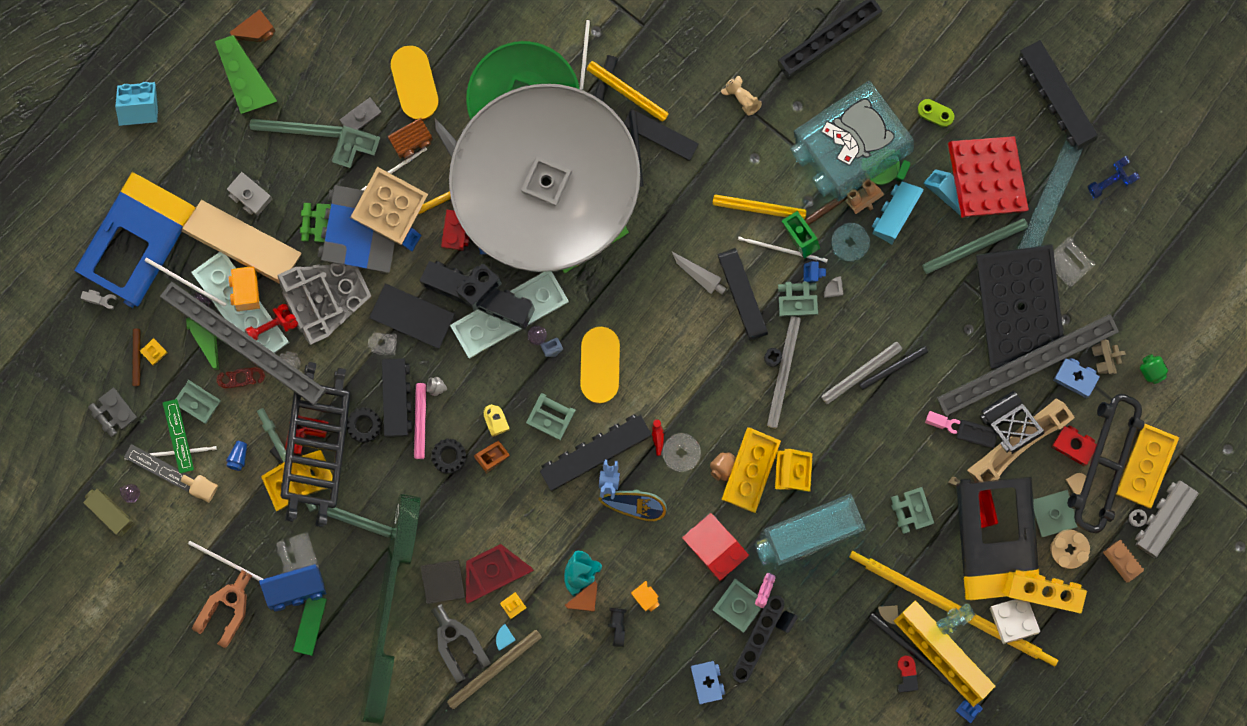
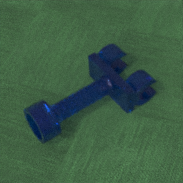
(1096, 189)

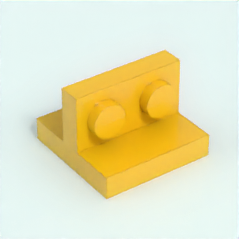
(793, 470)

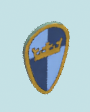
(636, 504)

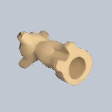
(749, 103)

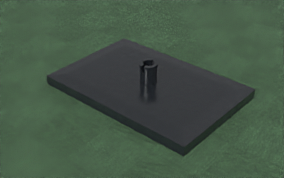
(1016, 278)

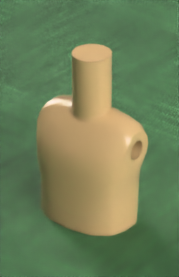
(200, 487)

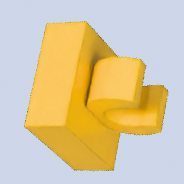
(153, 352)
(513, 605)

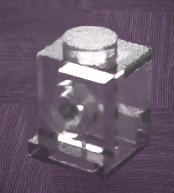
(389, 347)

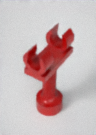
(279, 315)

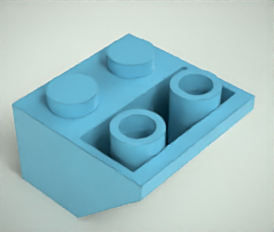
(136, 103)

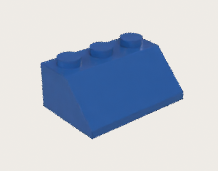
(293, 587)

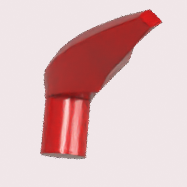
(658, 436)

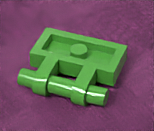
(319, 214)

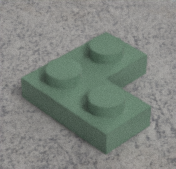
(353, 140)

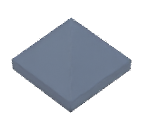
(552, 348)

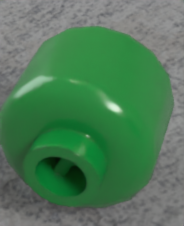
(1153, 369)

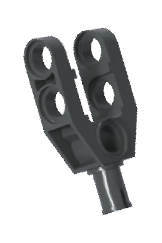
(443, 640)

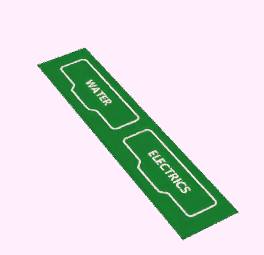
(178, 436)

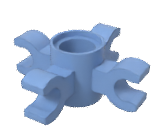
(609, 479)

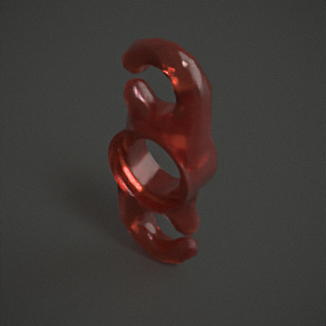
(232, 376)

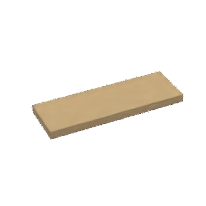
(240, 241)

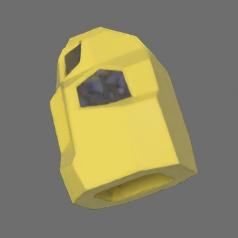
(495, 420)

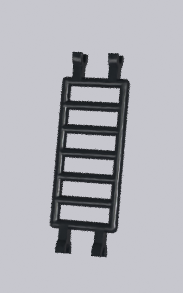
(293, 498)

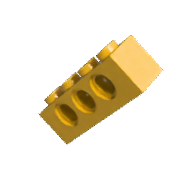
(1072, 602)

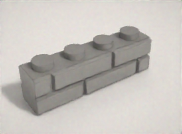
(1166, 519)

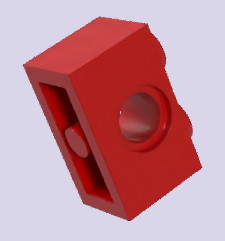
(1063, 445)

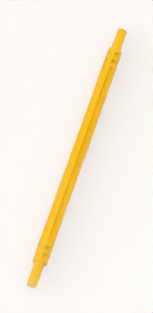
(947, 605)

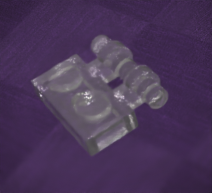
(302, 550)

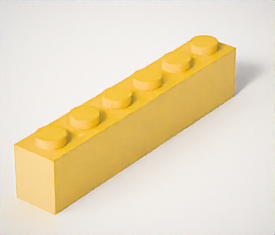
(944, 653)

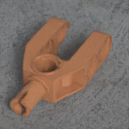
(222, 595)

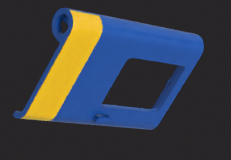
(150, 215)

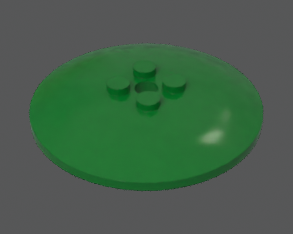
(515, 67)

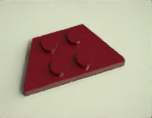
(492, 571)

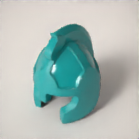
(580, 572)

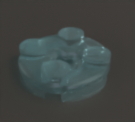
(859, 236)
(955, 618)

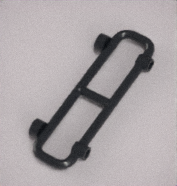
(1135, 424)

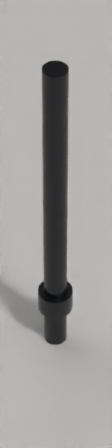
(910, 648)

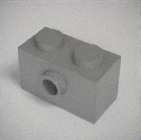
(249, 194)

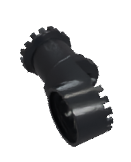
(616, 621)

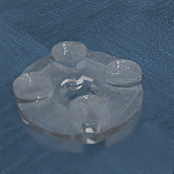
(688, 461)

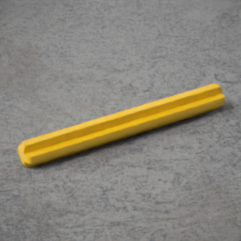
(627, 91)
(755, 206)

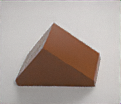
(491, 456)
(584, 600)

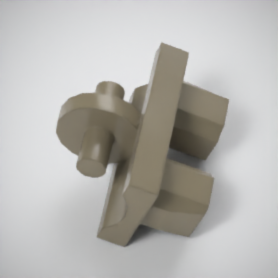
(1104, 349)

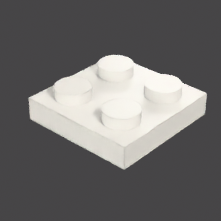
(1014, 620)

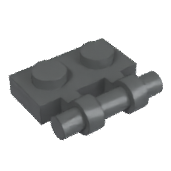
(117, 409)

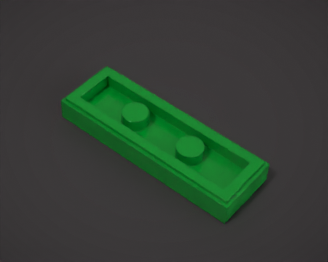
(310, 626)

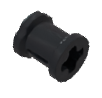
(769, 362)

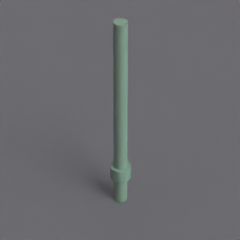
(269, 428)

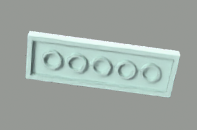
(214, 280)
(480, 330)

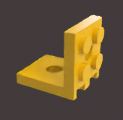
(274, 479)

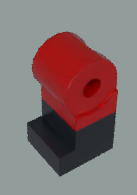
(908, 675)

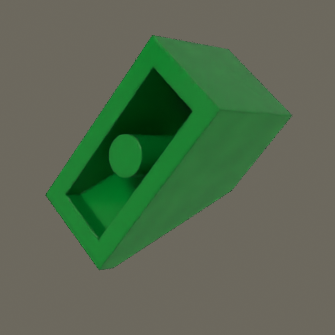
(801, 234)

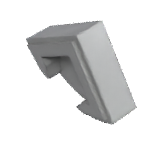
(834, 288)

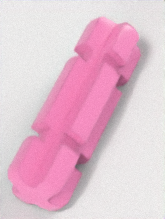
(765, 590)

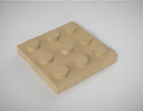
(389, 206)

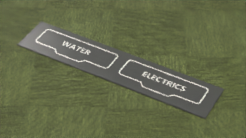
(156, 466)

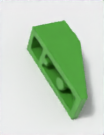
(206, 341)

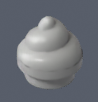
(435, 386)

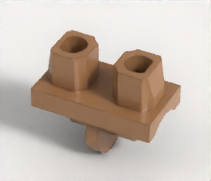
(865, 197)

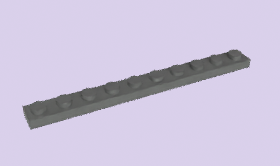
(243, 343)
(1027, 364)

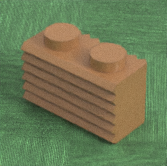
(1123, 561)

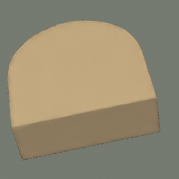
(1076, 482)

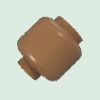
(722, 466)

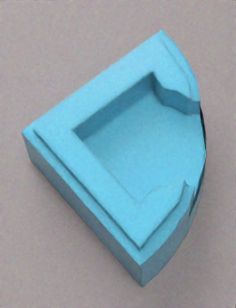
(504, 637)

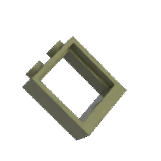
(108, 512)

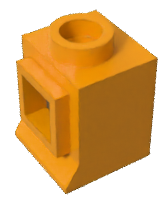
(646, 597)

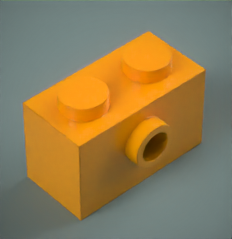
(245, 288)

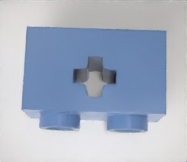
(1082, 386)
(699, 674)

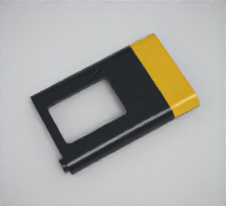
(989, 564)

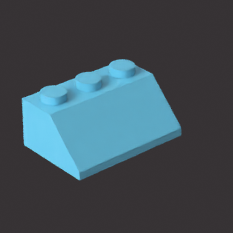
(896, 211)

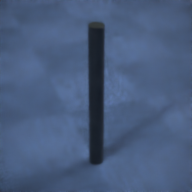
(634, 134)
(892, 368)

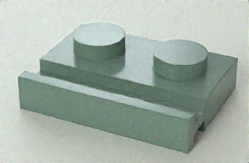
(197, 402)

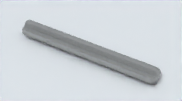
(861, 373)

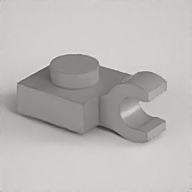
(93, 297)

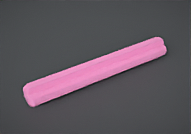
(420, 415)

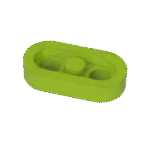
(935, 114)

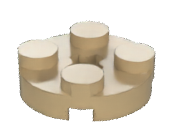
(1077, 540)

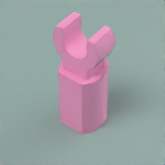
(941, 421)

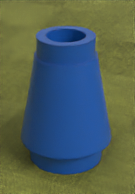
(237, 457)

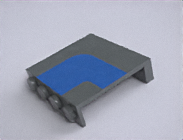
(349, 241)

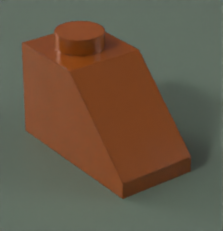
(254, 29)

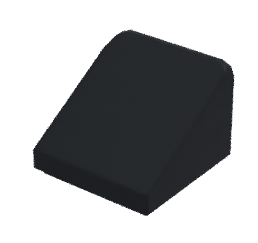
(786, 621)

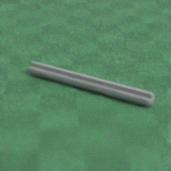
(783, 372)

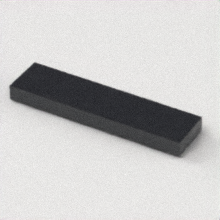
(664, 136)

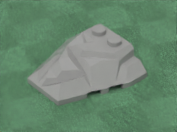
(322, 297)

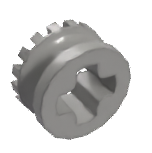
(1133, 522)

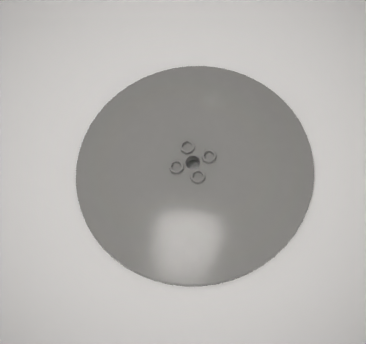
(536, 136)

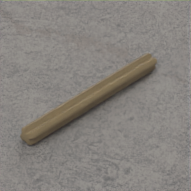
(494, 669)

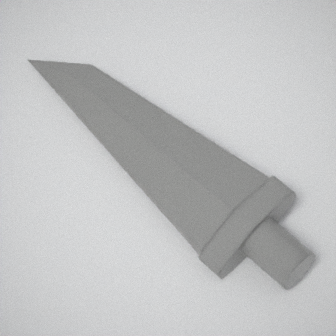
(703, 277)

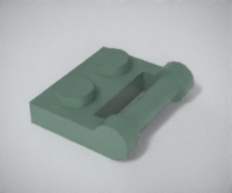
(547, 422)

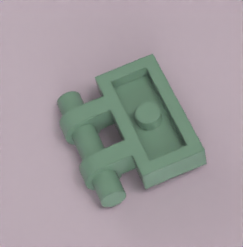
(797, 305)
(918, 509)

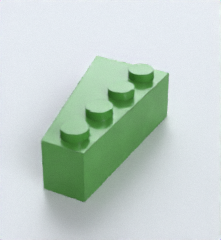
(246, 82)

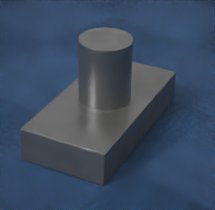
(361, 115)

